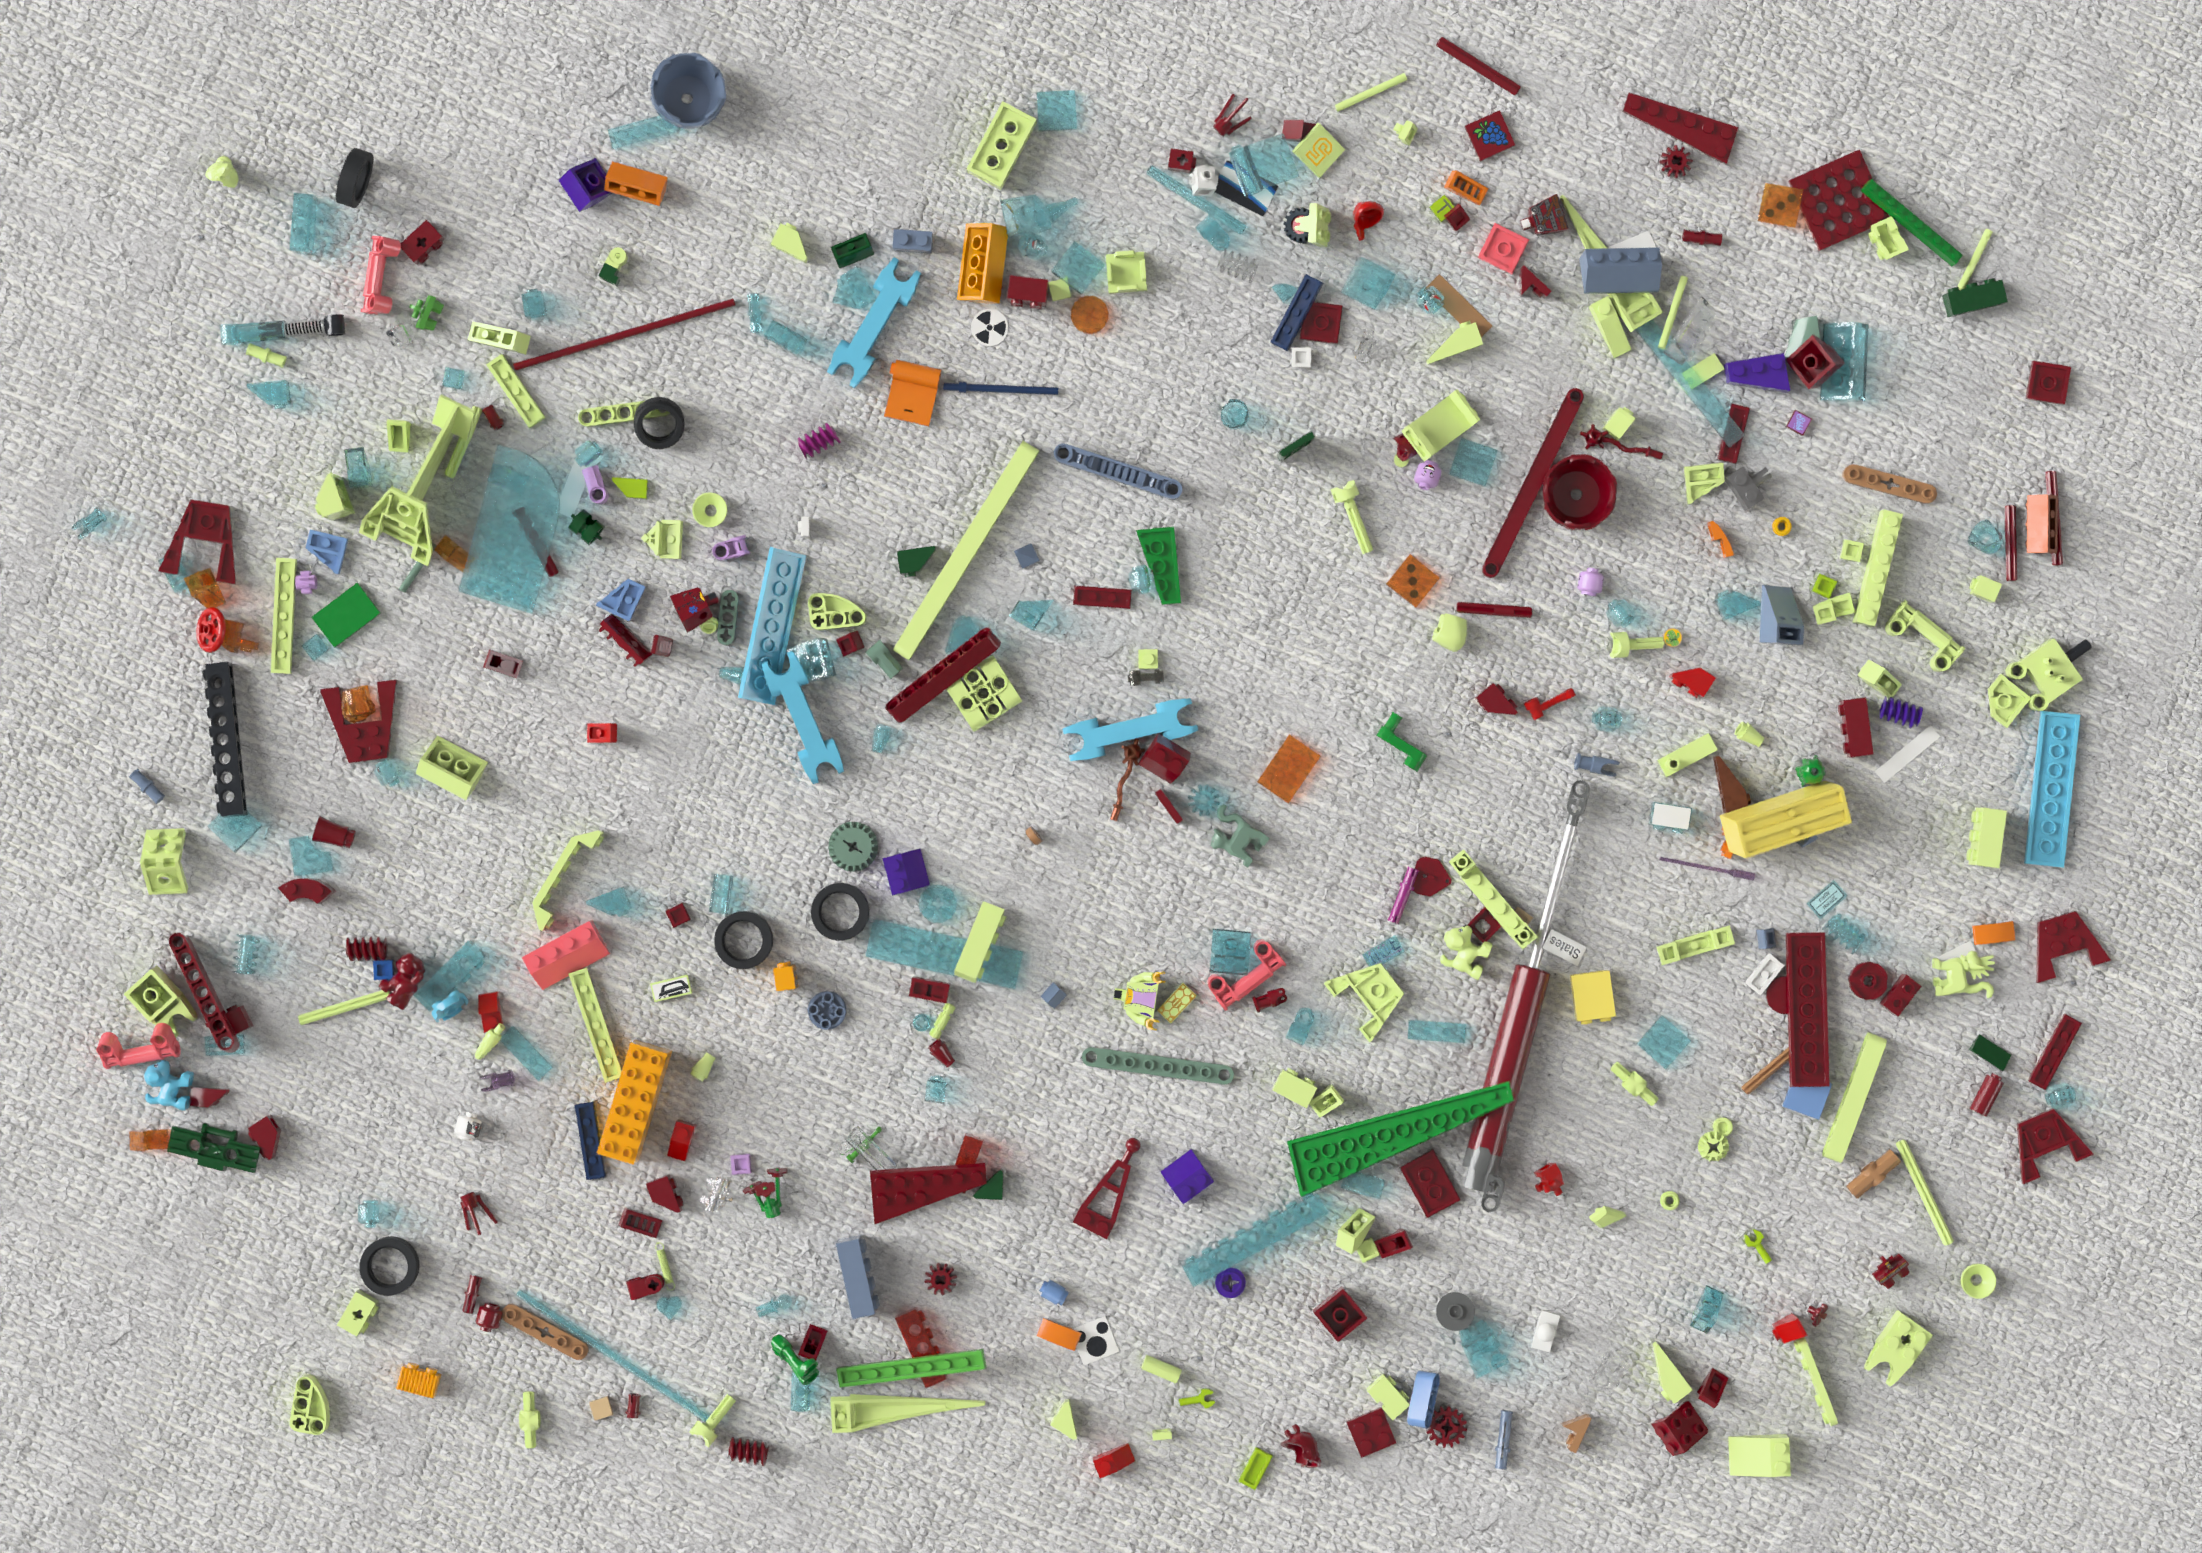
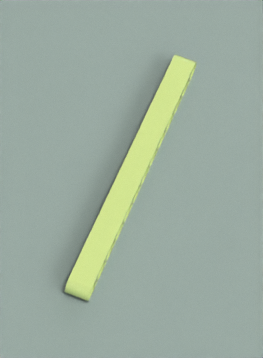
(966, 550)

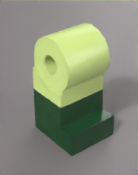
(612, 265)

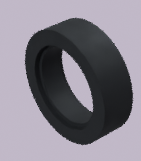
(354, 177)
(823, 928)
(726, 956)
(366, 1269)

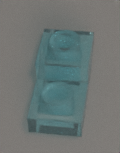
(1364, 1185)

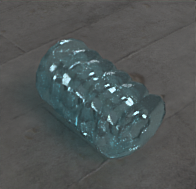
(1845, 932)
(246, 954)

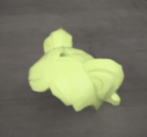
(224, 172)

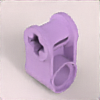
(732, 548)

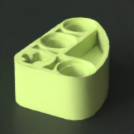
(830, 607)
(316, 1408)

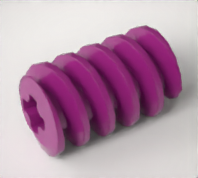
(818, 440)

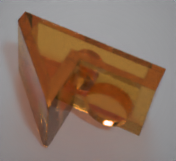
(149, 1139)

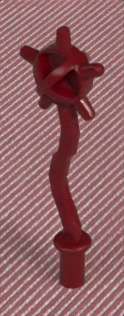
(1595, 438)

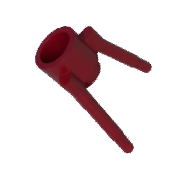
(1223, 124)
(469, 1202)

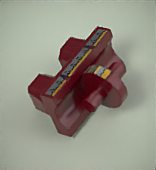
(1889, 1268)

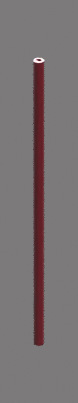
(624, 334)

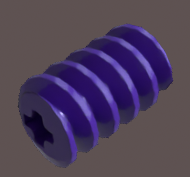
(1901, 712)

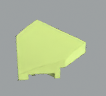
(666, 539)

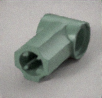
(881, 655)

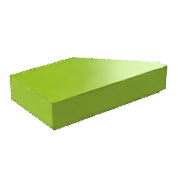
(632, 487)

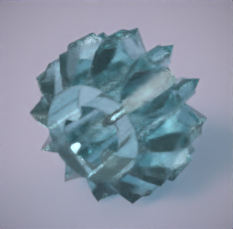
(1209, 803)

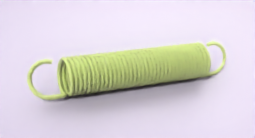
(665, 1266)

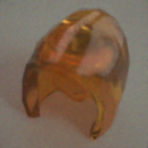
(357, 704)

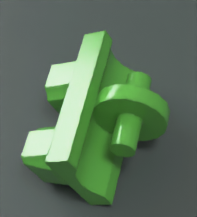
(430, 304)

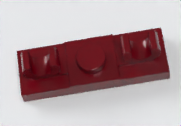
(625, 639)

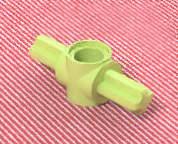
(1634, 1083)
(529, 1419)

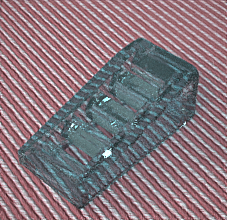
(181, 587)

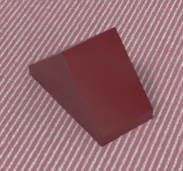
(812, 1342)

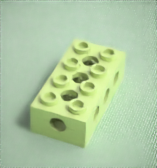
(996, 133)

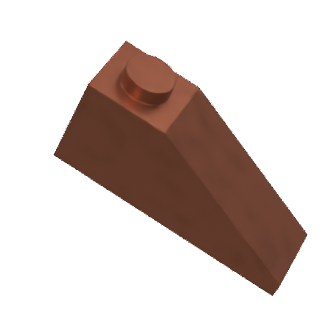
(1731, 791)

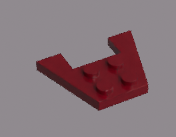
(2063, 936)
(2043, 1135)

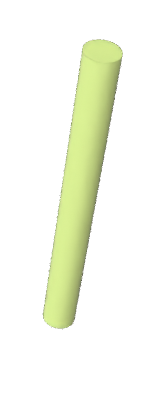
(1371, 92)
(1975, 258)
(1672, 313)

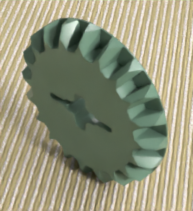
(865, 840)

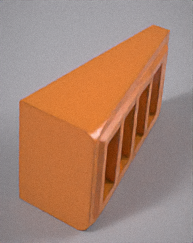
(1463, 193)

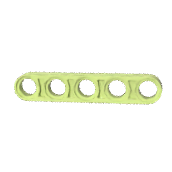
(615, 414)

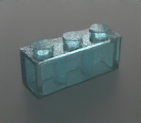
(303, 223)

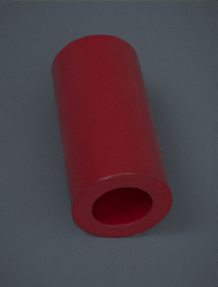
(1987, 1094)

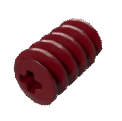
(366, 949)
(748, 1451)

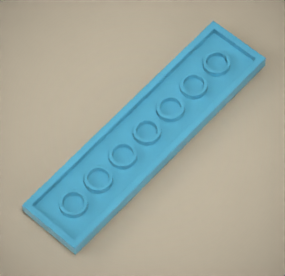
(772, 622)
(2052, 789)

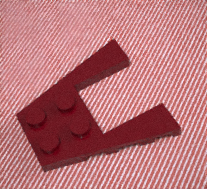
(207, 523)
(366, 739)

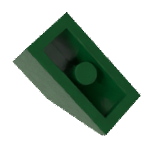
(913, 560)

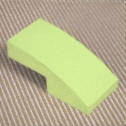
(1832, 608)

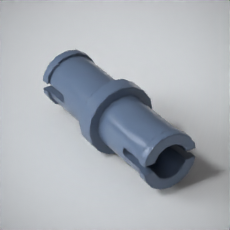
(147, 786)

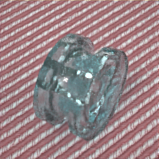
(917, 1026)

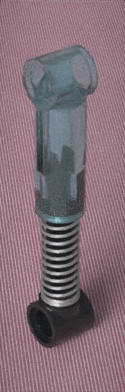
(277, 330)

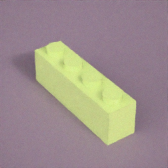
(979, 942)

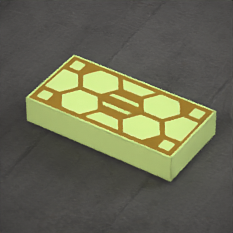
(1176, 1003)

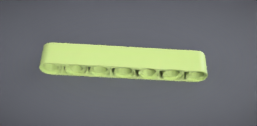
(1854, 1097)

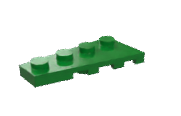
(1161, 557)

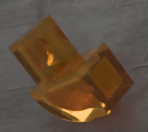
(233, 638)

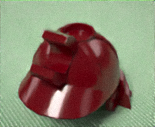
(1304, 1447)

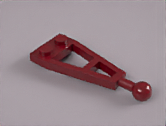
(1095, 1221)

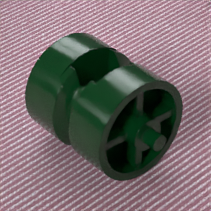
(584, 525)

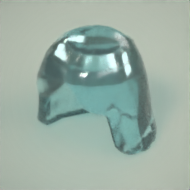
(1982, 530)

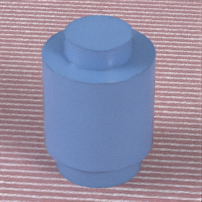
(1053, 1292)

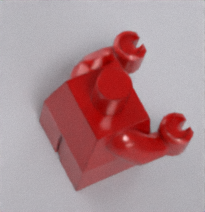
(1550, 1178)

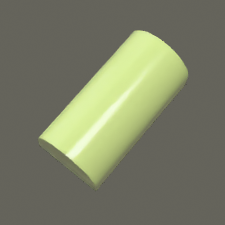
(1161, 1369)

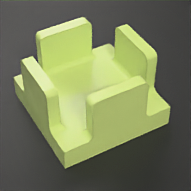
(1126, 272)

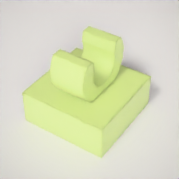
(1406, 132)

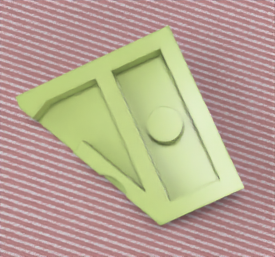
(1702, 479)

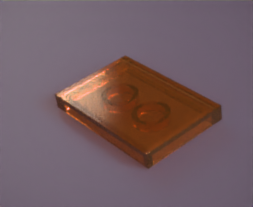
(1288, 768)

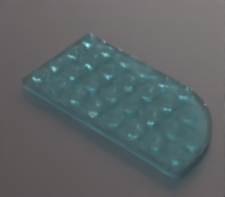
(512, 532)

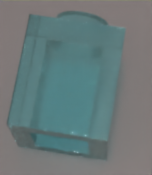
(533, 304)

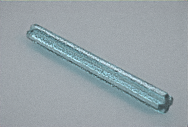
(1198, 201)

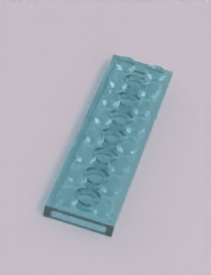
(938, 952)

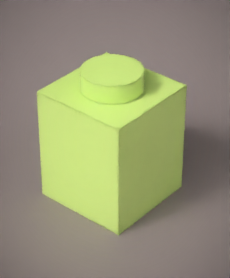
(1984, 588)

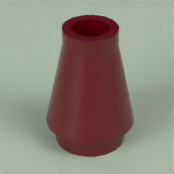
(941, 1052)

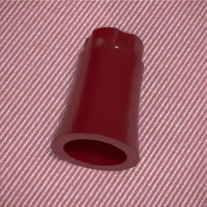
(333, 833)

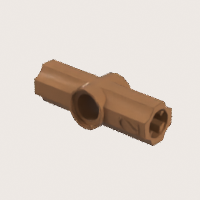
(1873, 1173)

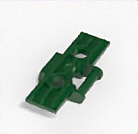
(212, 1154)

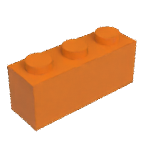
(635, 183)

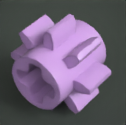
(306, 582)

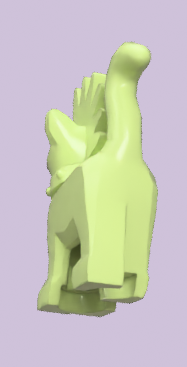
(1956, 974)

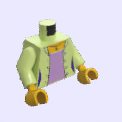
(1141, 997)

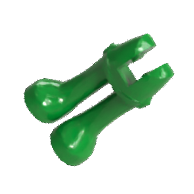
(805, 1371)

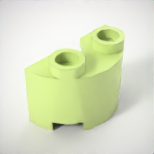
(1887, 239)

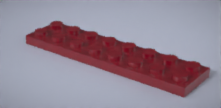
(1807, 1009)

